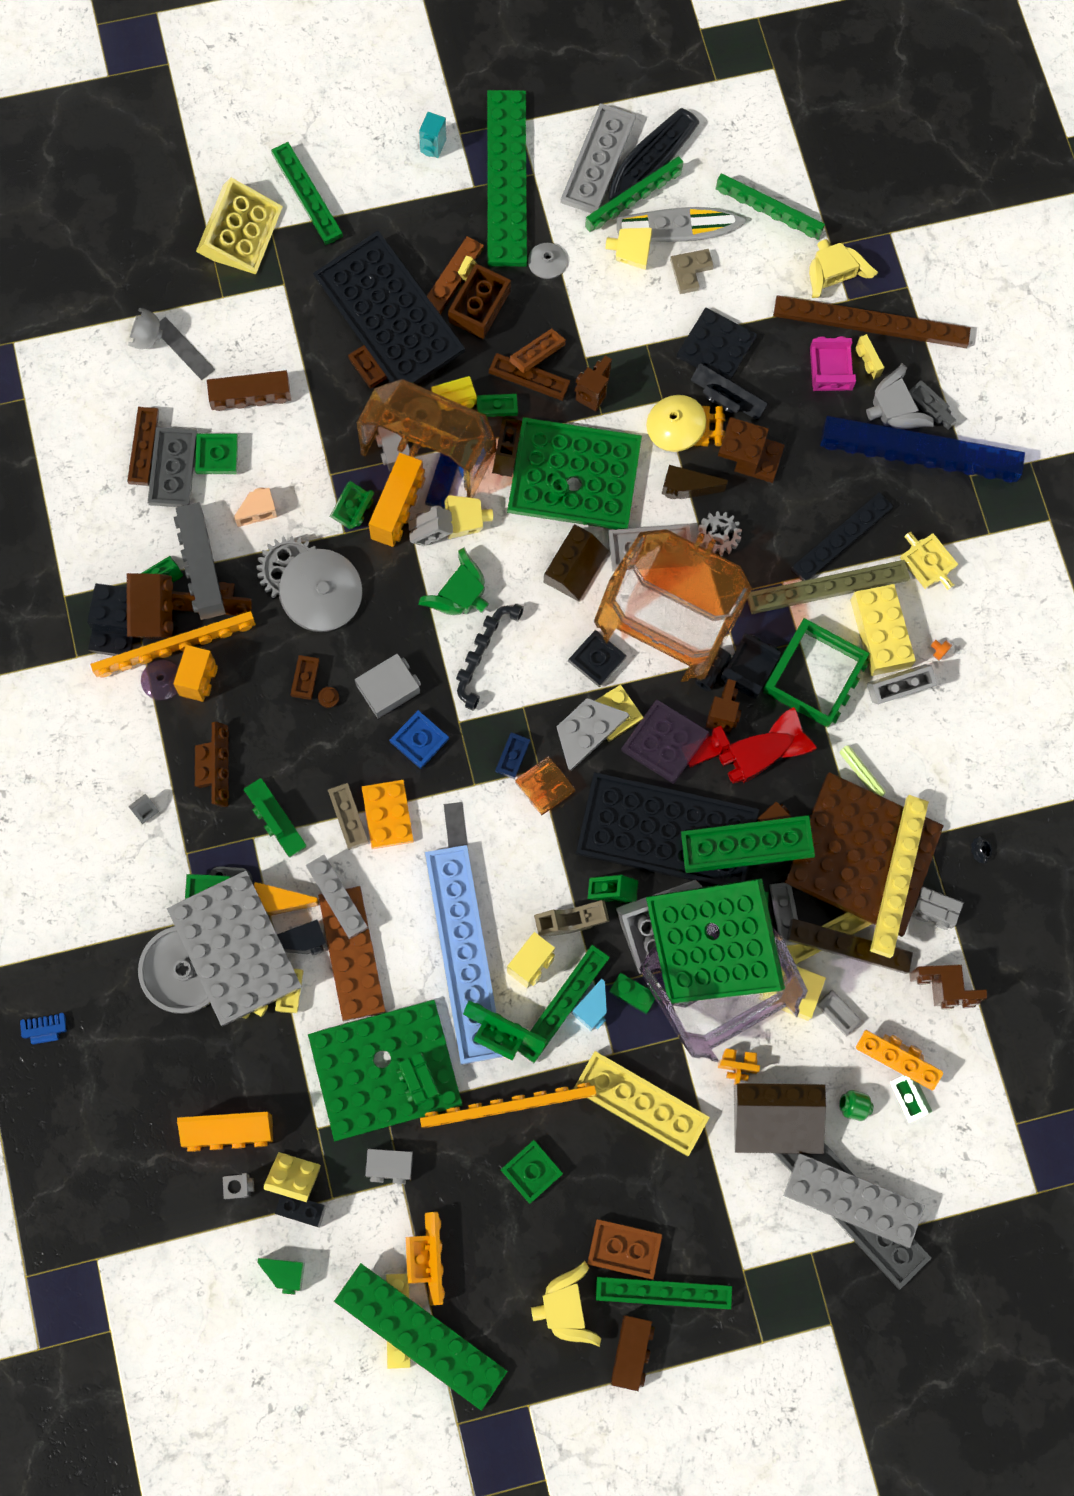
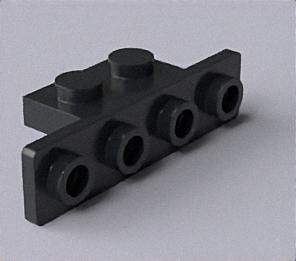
(728, 393)

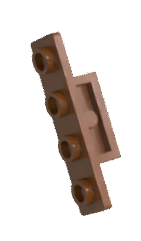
(233, 605)
(212, 764)

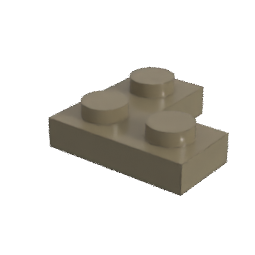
(687, 265)

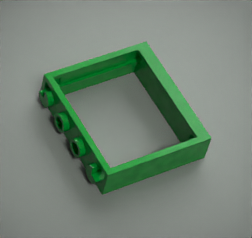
(835, 642)

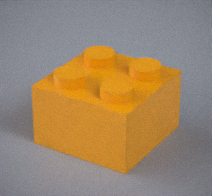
(195, 673)

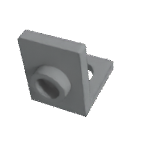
(246, 1182)

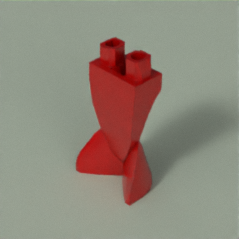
(760, 751)

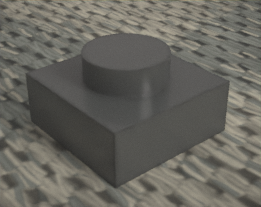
(143, 808)

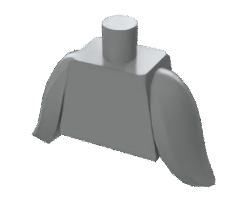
(895, 404)

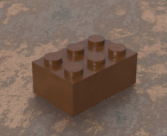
(479, 301)

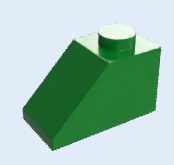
(613, 889)
(284, 1274)

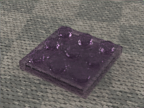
(665, 741)

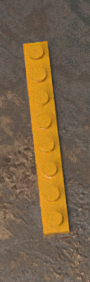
(167, 646)
(499, 1107)

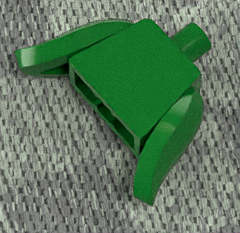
(461, 590)

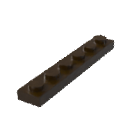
(846, 946)

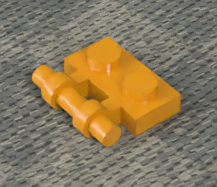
(718, 434)

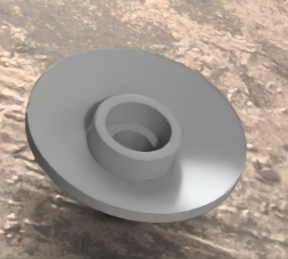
(545, 267)

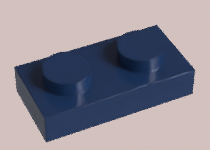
(512, 755)

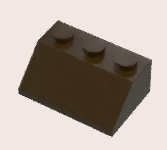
(575, 563)

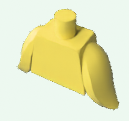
(835, 265)
(564, 1308)

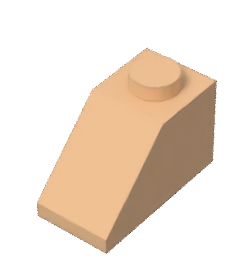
(256, 508)

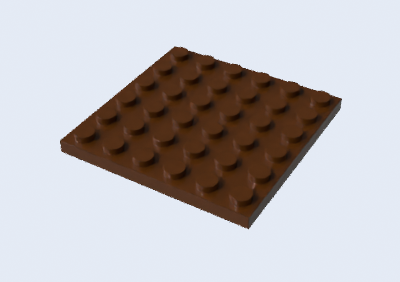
(854, 850)

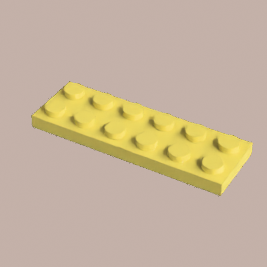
(643, 1104)

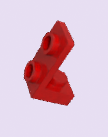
(711, 747)

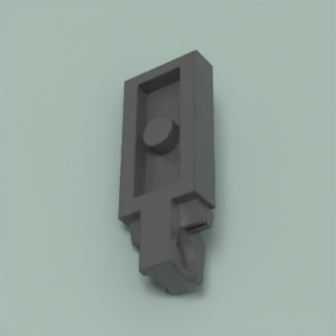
(932, 404)

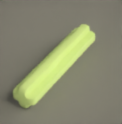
(861, 771)

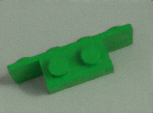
(275, 818)
(501, 1034)

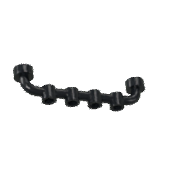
(482, 642)

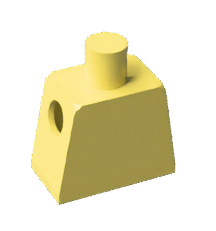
(631, 246)
(466, 515)

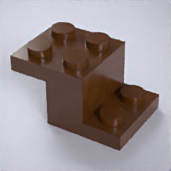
(751, 450)
(948, 986)

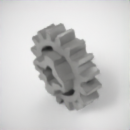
(723, 526)

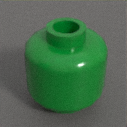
(856, 1105)

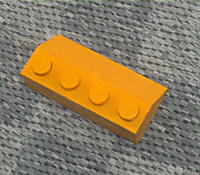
(225, 1130)

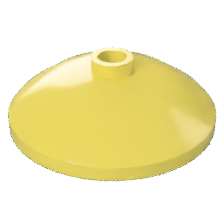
(677, 433)

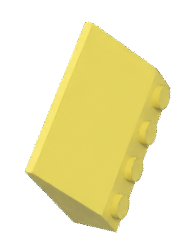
(239, 227)

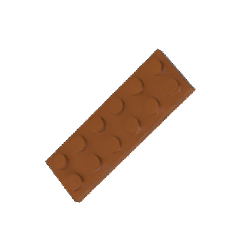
(353, 963)

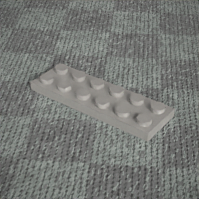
(598, 158)
(854, 1200)

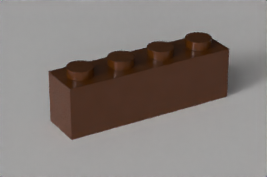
(248, 390)

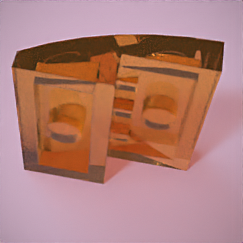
(545, 785)

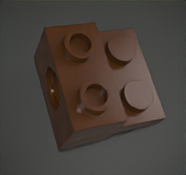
(593, 384)
(725, 710)

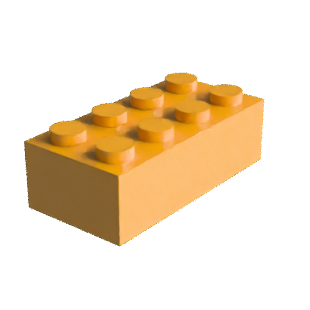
(396, 500)

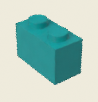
(432, 135)

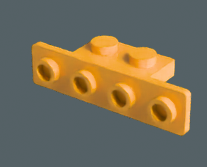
(900, 1057)
(424, 1259)

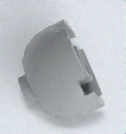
(145, 330)

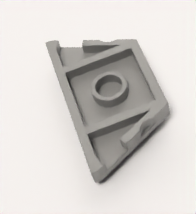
(587, 729)

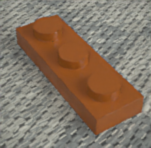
(537, 350)

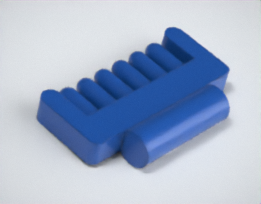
(43, 1034)

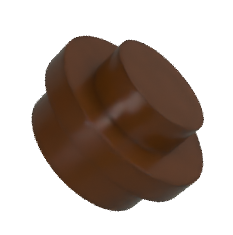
(328, 697)

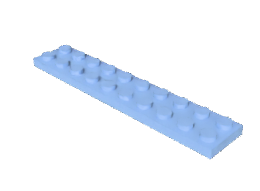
(461, 945)

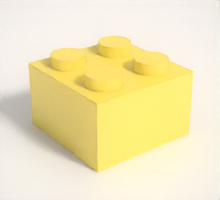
(530, 960)

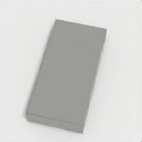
(839, 1013)

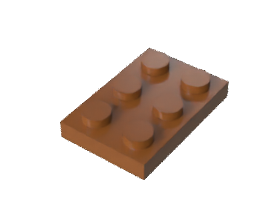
(624, 1249)

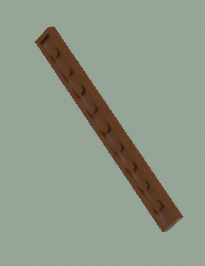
(871, 321)

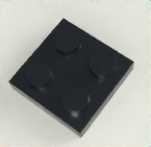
(597, 658)

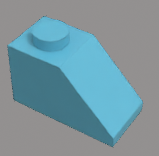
(592, 1007)

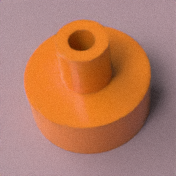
(941, 649)

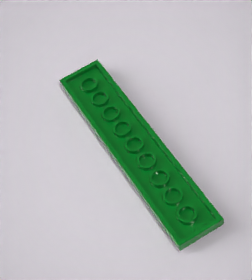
(506, 178)

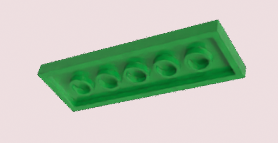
(747, 844)

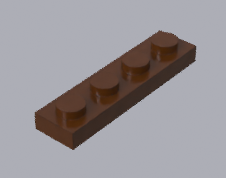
(533, 378)
(143, 446)

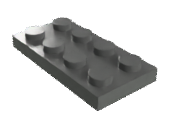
(172, 467)

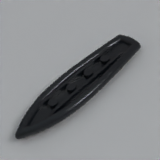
(654, 151)

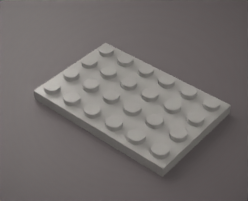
(234, 948)

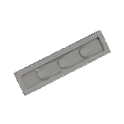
(336, 896)

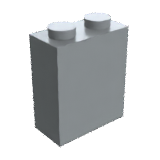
(388, 685)

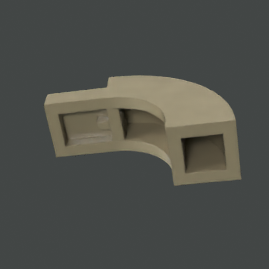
(571, 920)

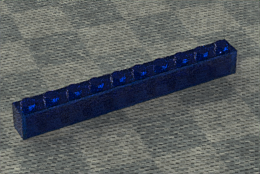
(922, 449)

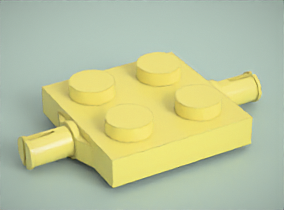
(929, 561)

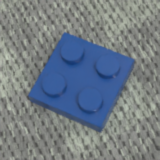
(419, 739)

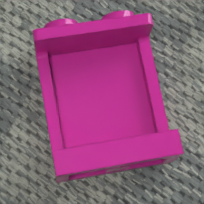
(832, 364)

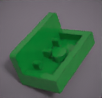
(352, 505)

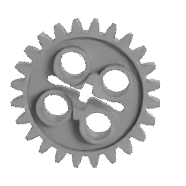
(291, 548)

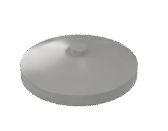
(320, 590)
(169, 975)

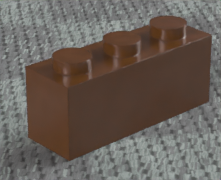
(632, 1353)

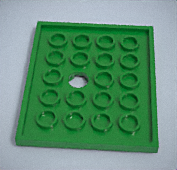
(597, 457)
(702, 967)
(372, 1098)

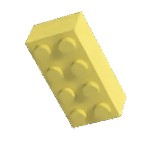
(882, 629)

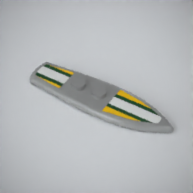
(683, 223)

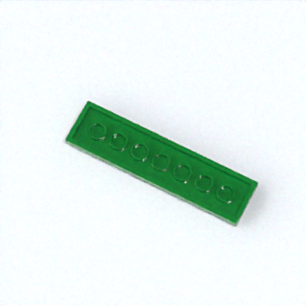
(420, 1336)

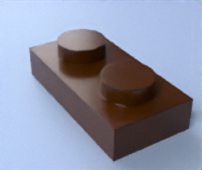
(367, 366)
(305, 677)

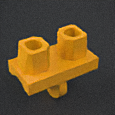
(749, 1065)

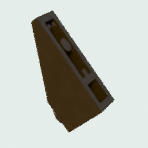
(507, 447)
(685, 483)

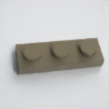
(348, 816)

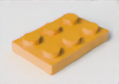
(387, 814)

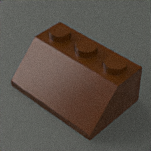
(149, 606)

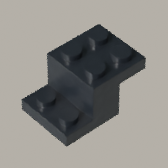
(109, 621)

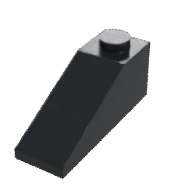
(304, 939)

